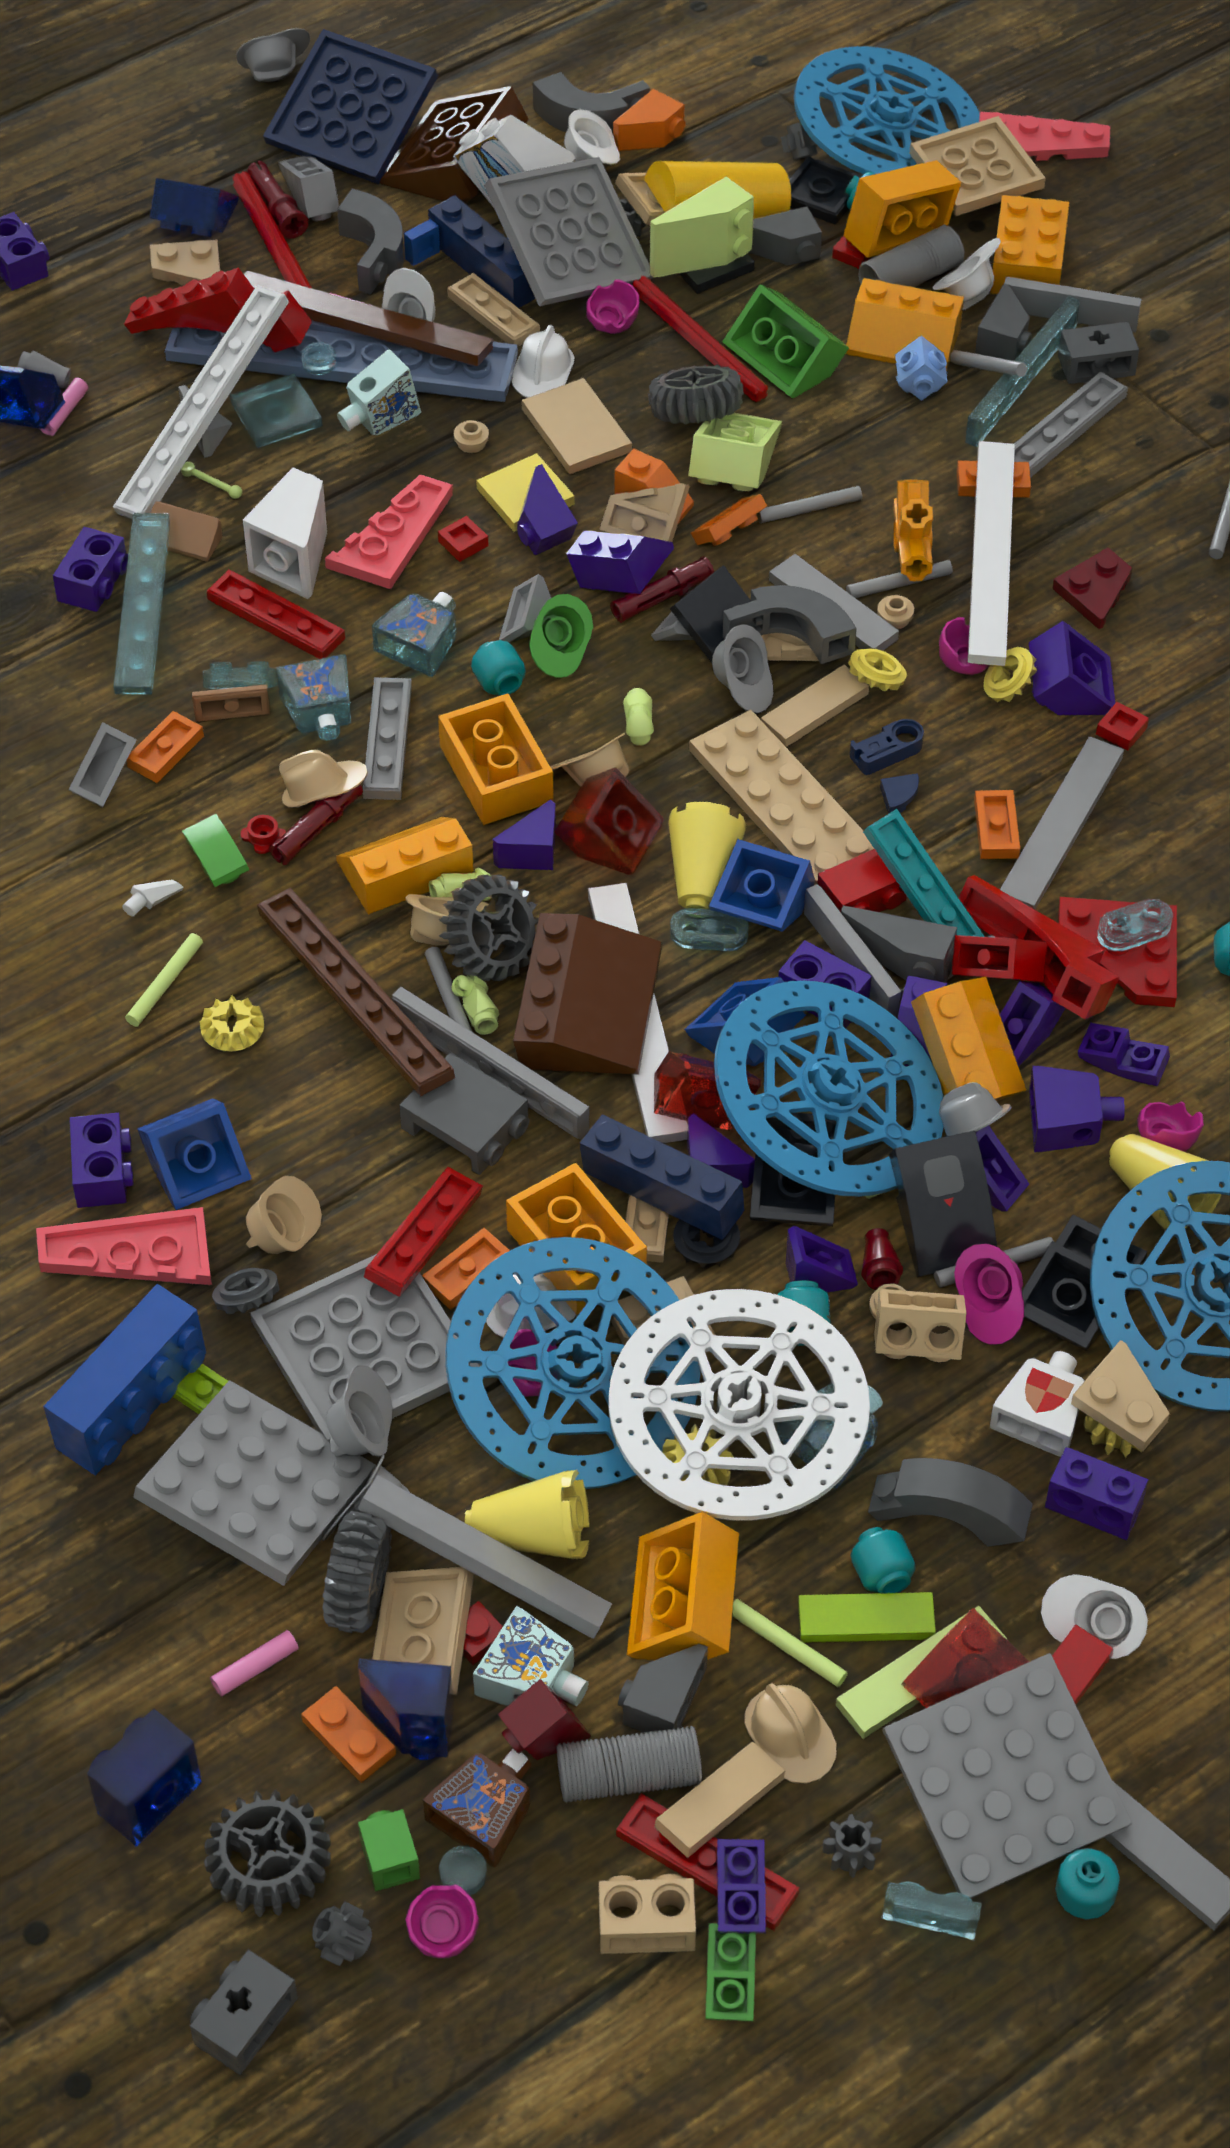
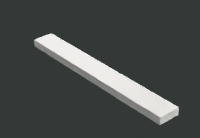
(201, 402)
(991, 554)
(614, 907)

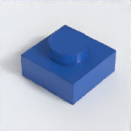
(421, 242)

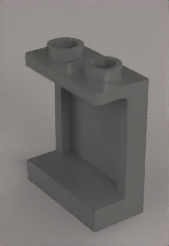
(469, 1114)

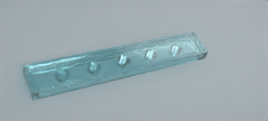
(1010, 387)
(142, 603)

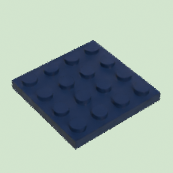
(350, 106)

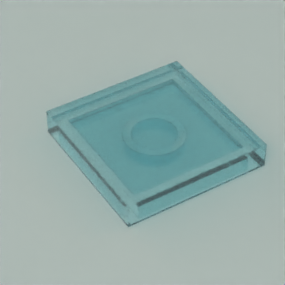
(276, 410)

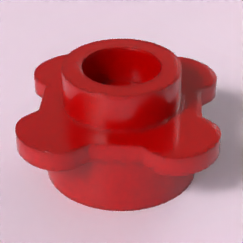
(262, 833)

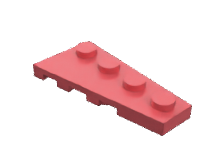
(1056, 137)
(393, 535)
(139, 1247)

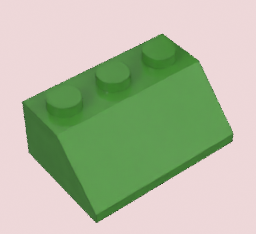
(784, 342)

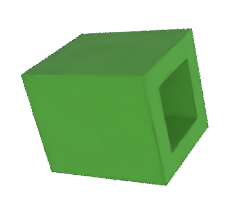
(388, 1849)

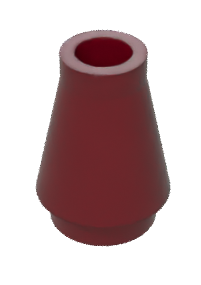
(880, 1260)

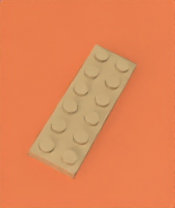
(779, 793)

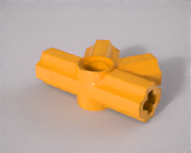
(913, 528)

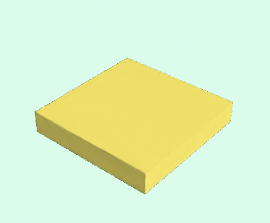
(508, 488)

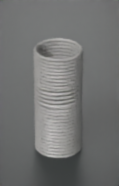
(917, 259)
(646, 1764)

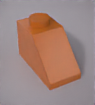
(649, 123)
(642, 472)

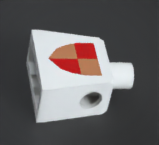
(1039, 1405)

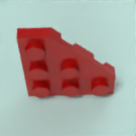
(1144, 971)

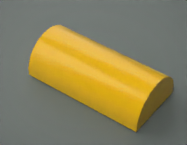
(680, 180)

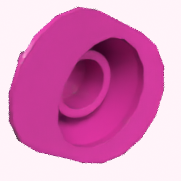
(991, 1293)

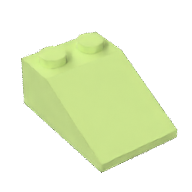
(703, 230)
(734, 450)

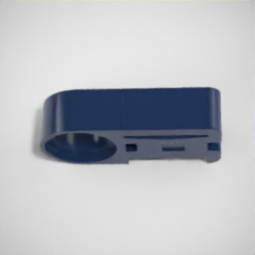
(885, 748)

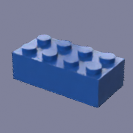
(126, 1380)

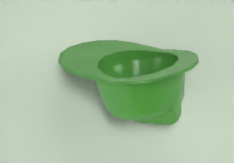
(561, 635)

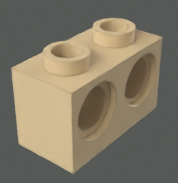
(921, 1313)
(647, 1928)

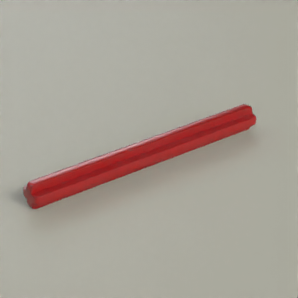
(269, 230)
(698, 336)

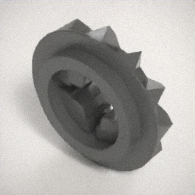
(245, 1290)

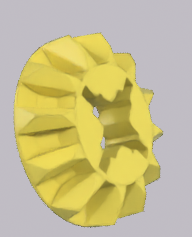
(877, 669)
(997, 678)
(246, 1029)

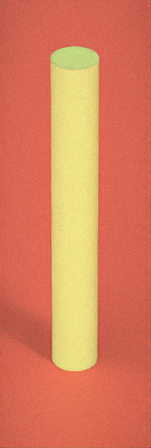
(164, 980)
(788, 1643)

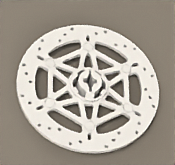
(744, 1417)

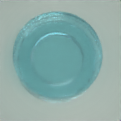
(318, 358)
(464, 1868)

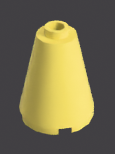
(701, 848)
(1139, 1158)
(537, 1516)

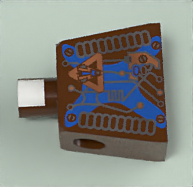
(482, 1803)

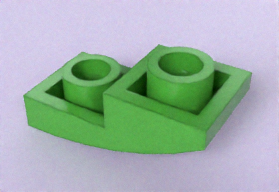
(215, 850)
(730, 1975)

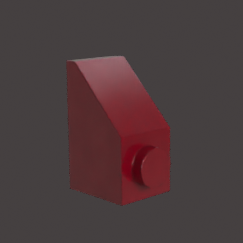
(540, 1722)

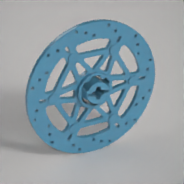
(883, 111)
(825, 1084)
(1194, 1292)
(552, 1368)

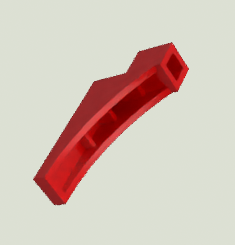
(214, 306)
(1071, 961)

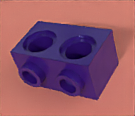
(21, 255)
(90, 569)
(815, 964)
(95, 1160)
(1096, 1493)

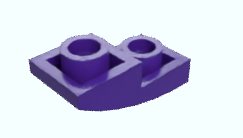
(1114, 1052)
(741, 1886)

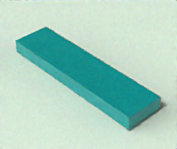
(918, 874)

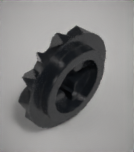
(687, 1243)

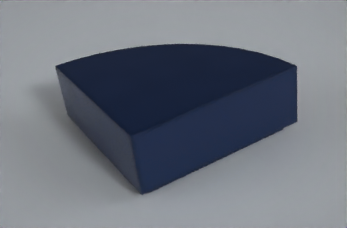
(899, 791)

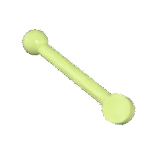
(189, 469)

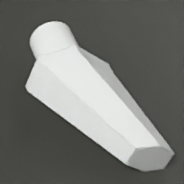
(150, 895)

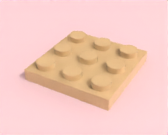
(984, 160)

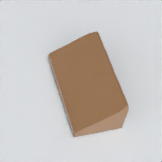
(191, 531)
(231, 703)

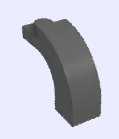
(557, 98)
(378, 226)
(800, 614)
(955, 1492)

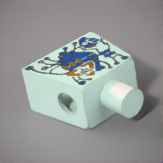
(380, 396)
(522, 1656)

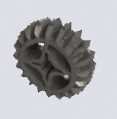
(695, 394)
(472, 931)
(356, 1572)
(239, 1834)

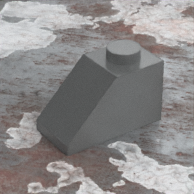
(787, 237)
(1004, 327)
(663, 1690)

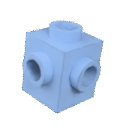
(921, 368)

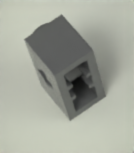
(1096, 349)
(239, 2036)

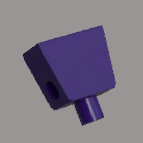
(1068, 1108)

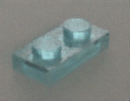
(945, 1913)

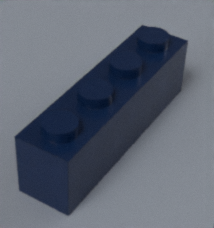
(480, 249)
(662, 1176)

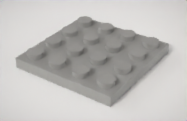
(567, 229)
(351, 1323)
(254, 1482)
(1006, 1776)

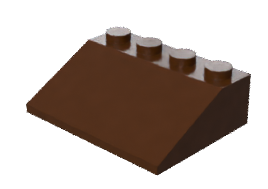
(426, 157)
(586, 996)

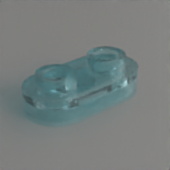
(223, 676)
(1140, 922)
(709, 930)

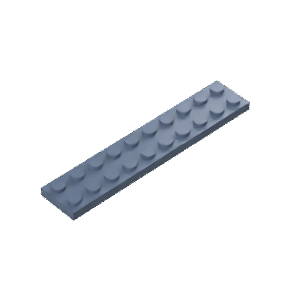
(355, 353)

